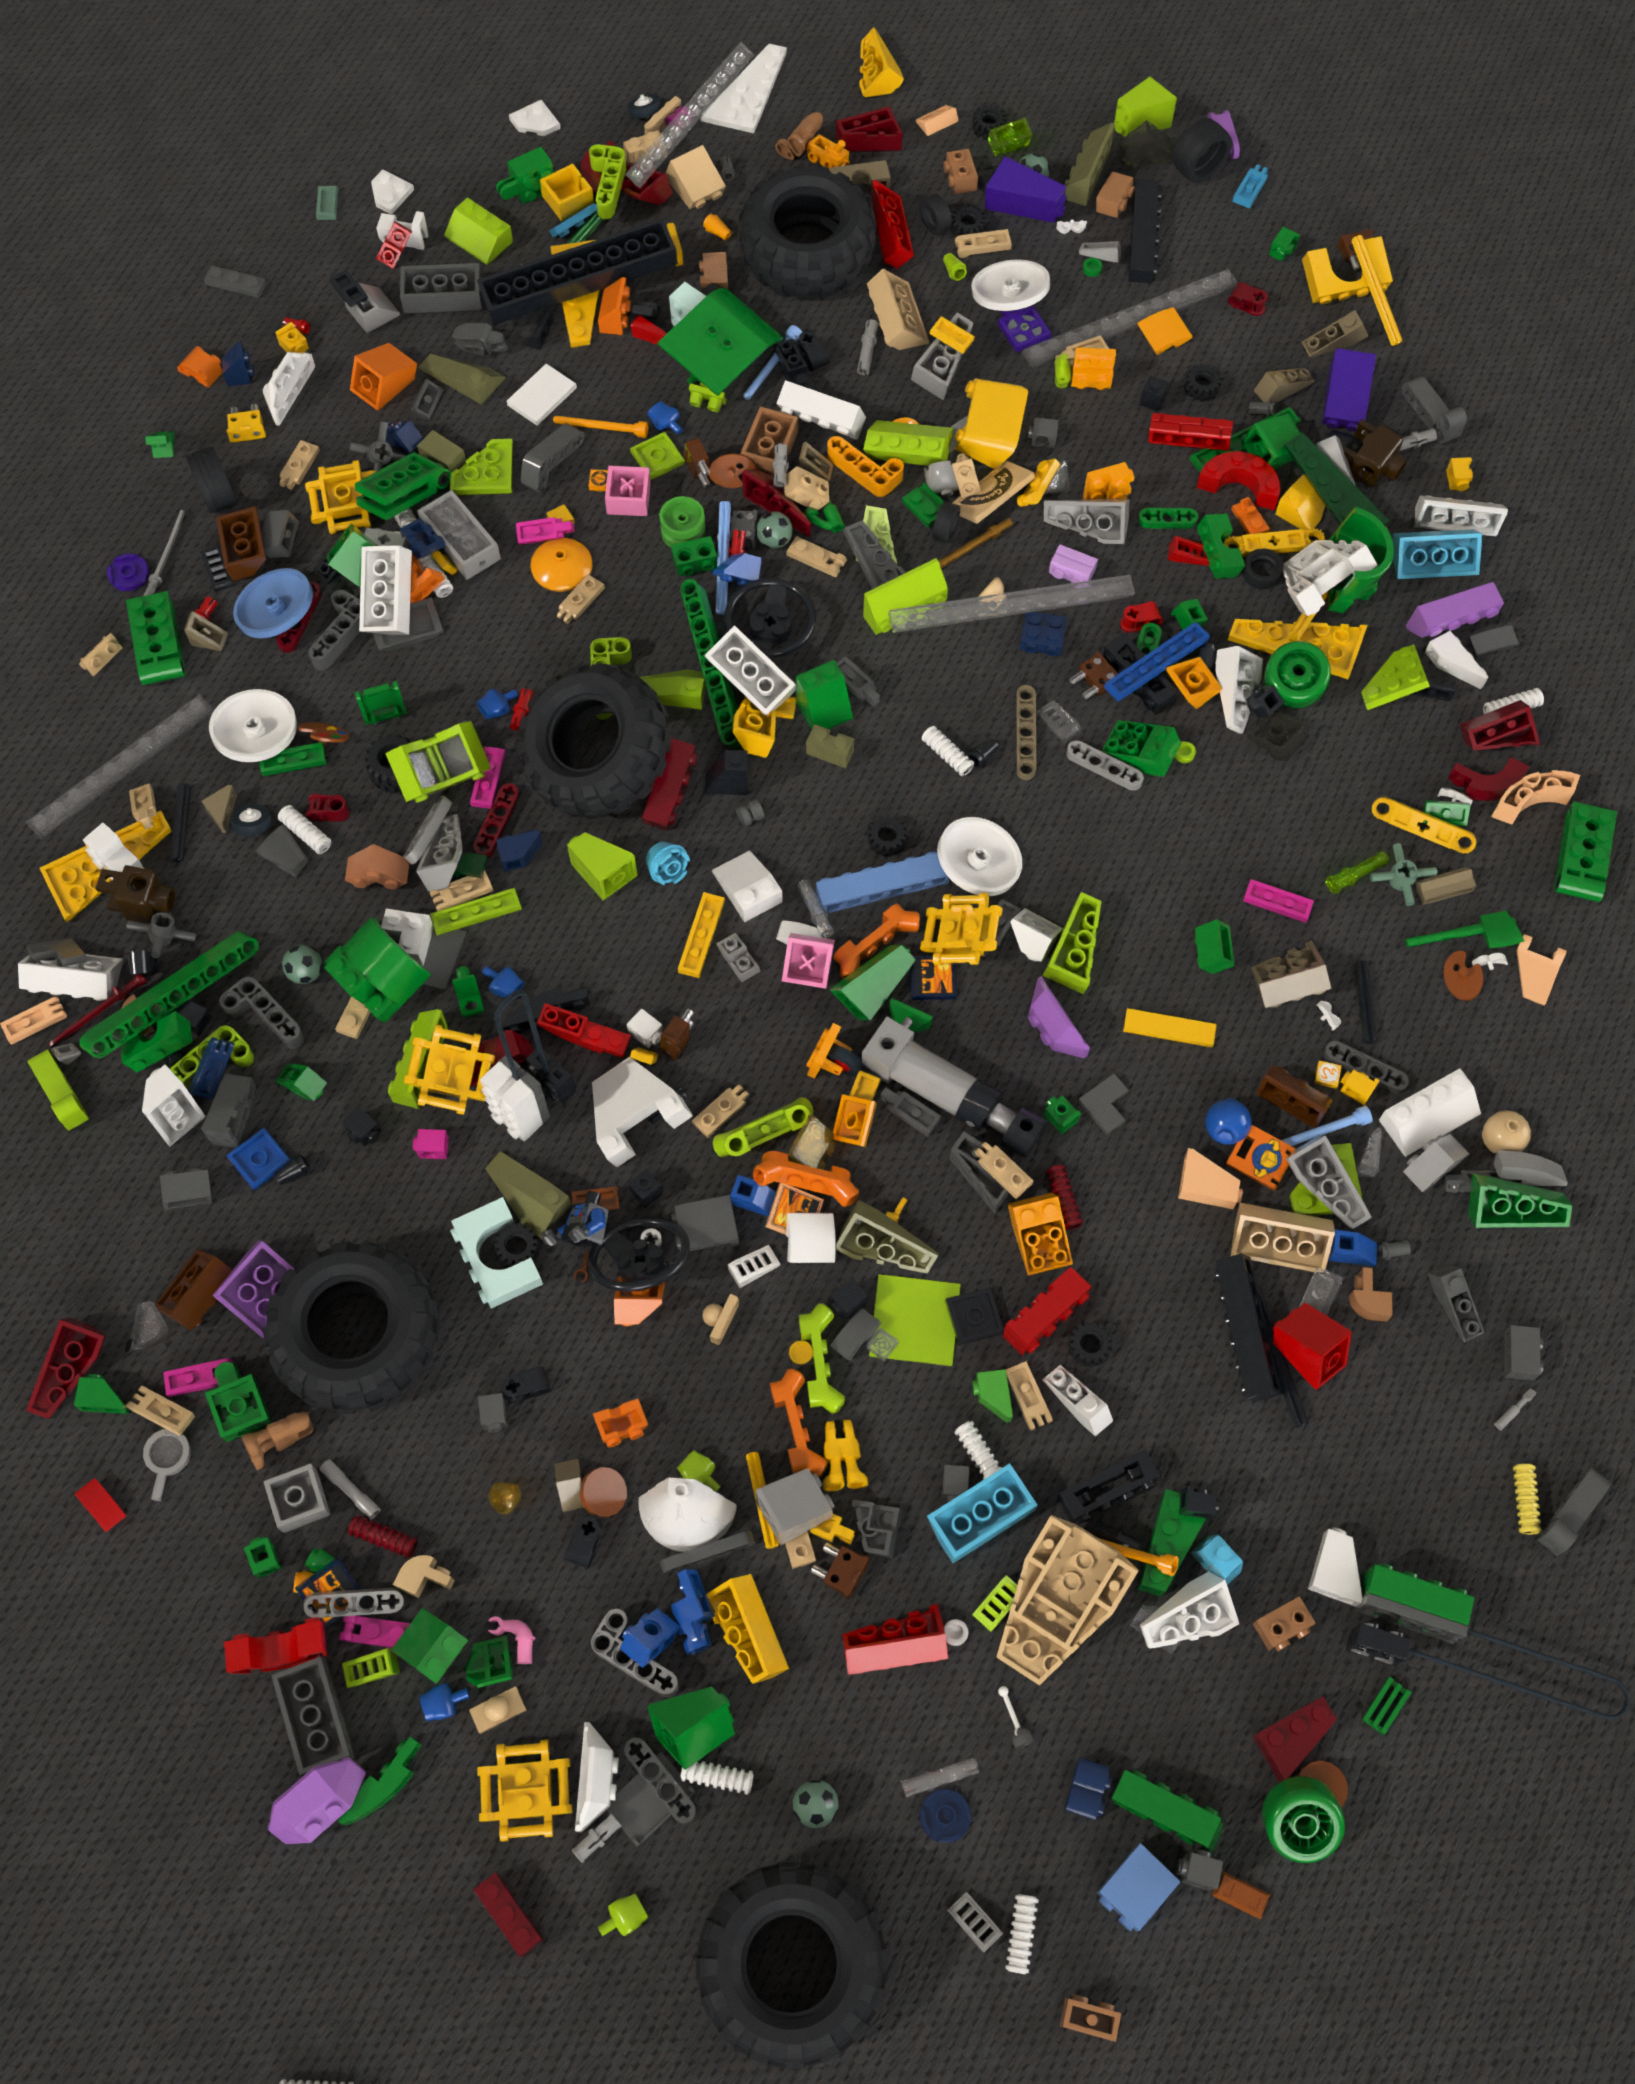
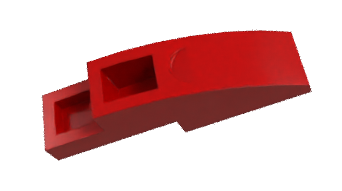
(582, 1032)

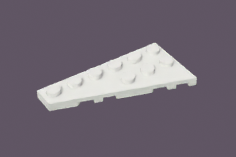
(747, 95)

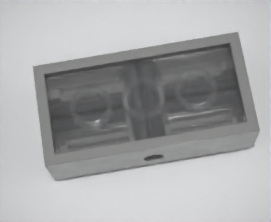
(465, 539)

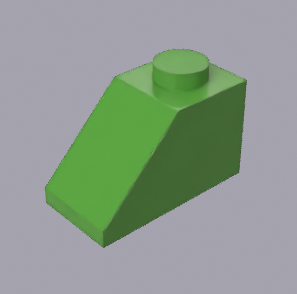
(994, 1393)

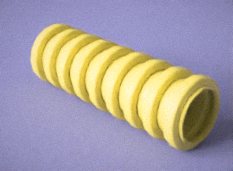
(1527, 1499)

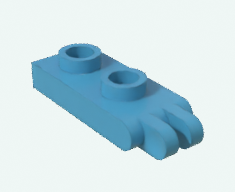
(1250, 186)
(576, 220)

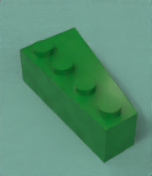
(1170, 1535)

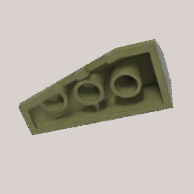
(529, 1195)
(878, 1237)

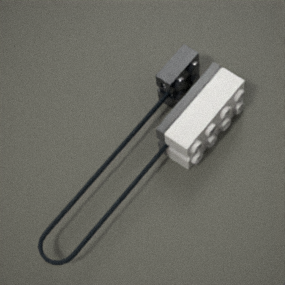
(515, 1094)

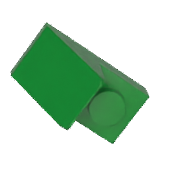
(161, 443)

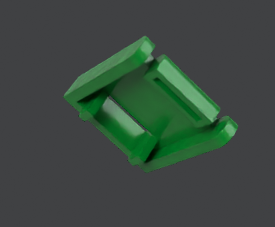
(379, 698)

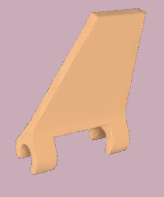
(1537, 971)

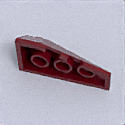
(654, 190)
(760, 490)
(68, 1358)

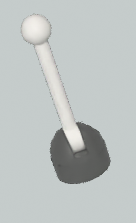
(1021, 1736)

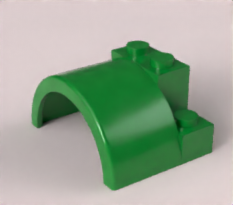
(1369, 530)
(376, 964)

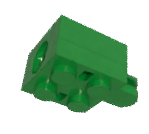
(525, 176)
(238, 1401)

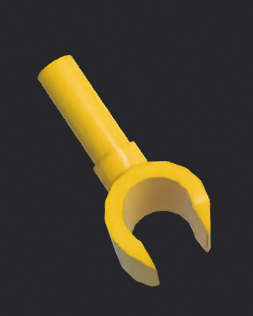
(895, 1216)

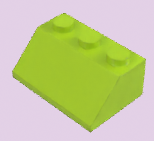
(478, 231)

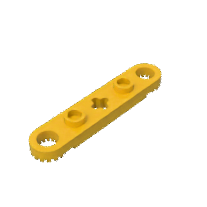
(1286, 541)
(1439, 831)

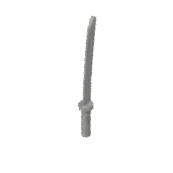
(155, 579)

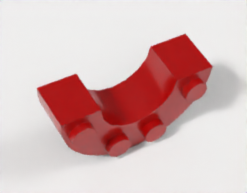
(1242, 469)
(277, 1649)

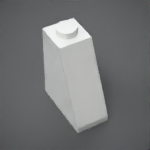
(1337, 1569)

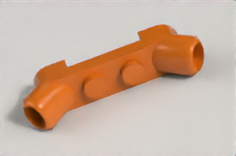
(894, 920)
(833, 1182)
(784, 1395)

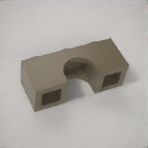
(866, 173)

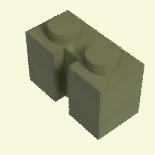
(442, 451)
(830, 748)

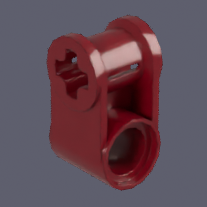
(1246, 297)
(324, 808)

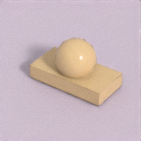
(720, 1317)
(497, 1710)

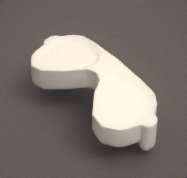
(1332, 1019)

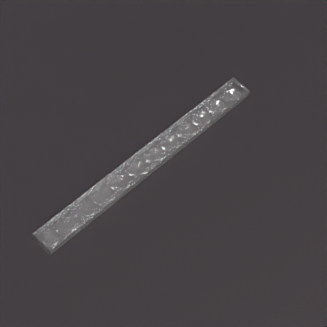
(689, 115)
(1129, 317)
(1011, 603)

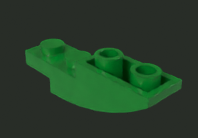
(375, 1793)

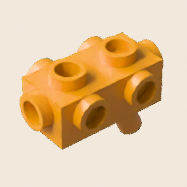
(827, 152)

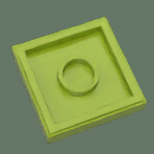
(658, 455)

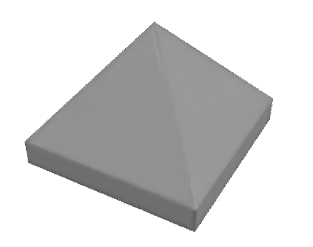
(66, 1053)

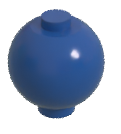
(1228, 1121)

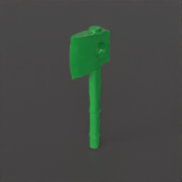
(1497, 928)

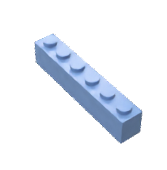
(881, 882)

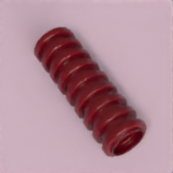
(1062, 1189)
(382, 1536)

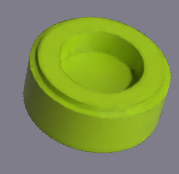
(1185, 752)

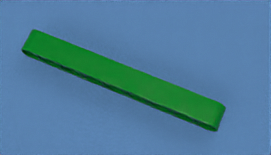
(712, 675)
(160, 995)

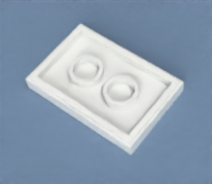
(541, 394)

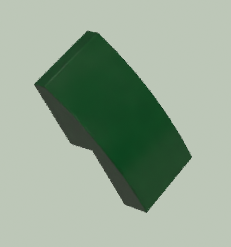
(471, 865)

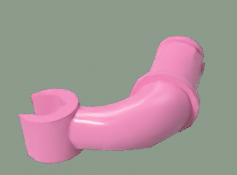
(523, 1636)

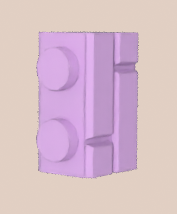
(1072, 565)

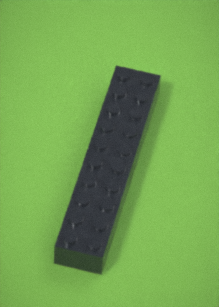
(577, 271)

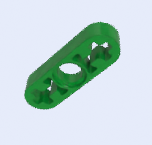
(1173, 512)

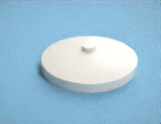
(1010, 285)
(253, 725)
(979, 856)

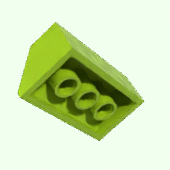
(908, 442)
(915, 588)
(420, 1028)

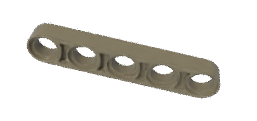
(1025, 723)

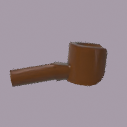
(584, 1267)

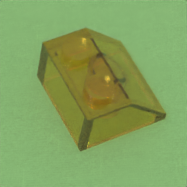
(812, 1144)

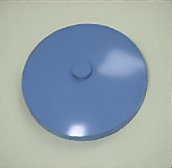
(273, 603)

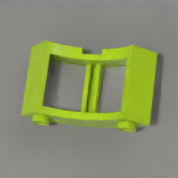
(439, 764)

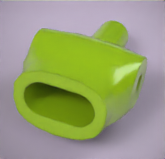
(1062, 371)
(699, 1468)
(626, 1916)

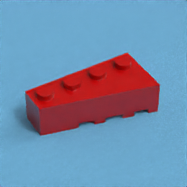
(1046, 1312)

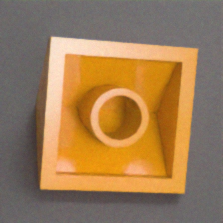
(1194, 681)
(854, 1120)

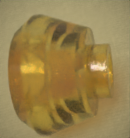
(504, 1497)

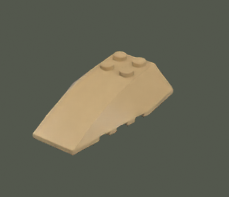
(1061, 1598)

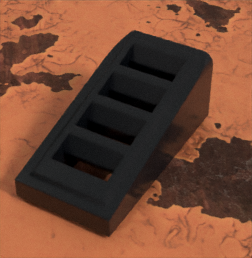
(214, 556)

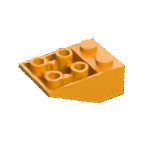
(1040, 1233)

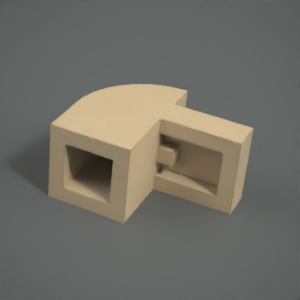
(418, 1571)

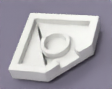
(535, 119)
(390, 191)

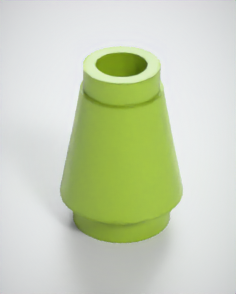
(955, 268)

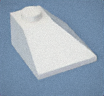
(1035, 934)

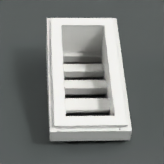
(751, 1276)

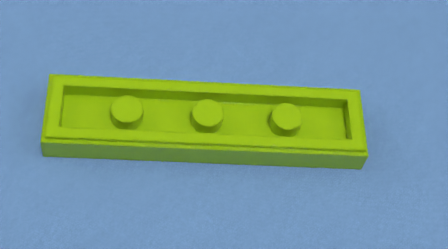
(475, 911)

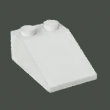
(748, 885)

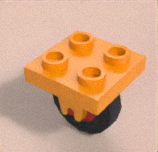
(833, 1055)

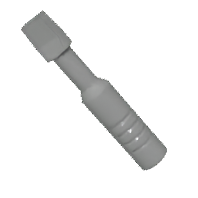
(1512, 1412)

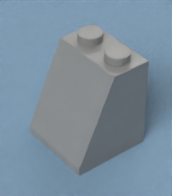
(794, 1505)

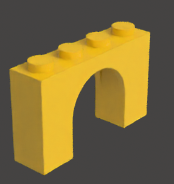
(1326, 286)

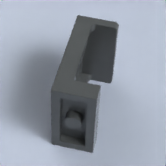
(707, 1223)

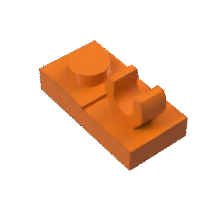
(1250, 517)

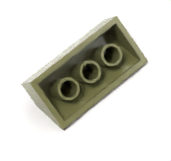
(1089, 165)

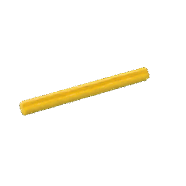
(1376, 290)

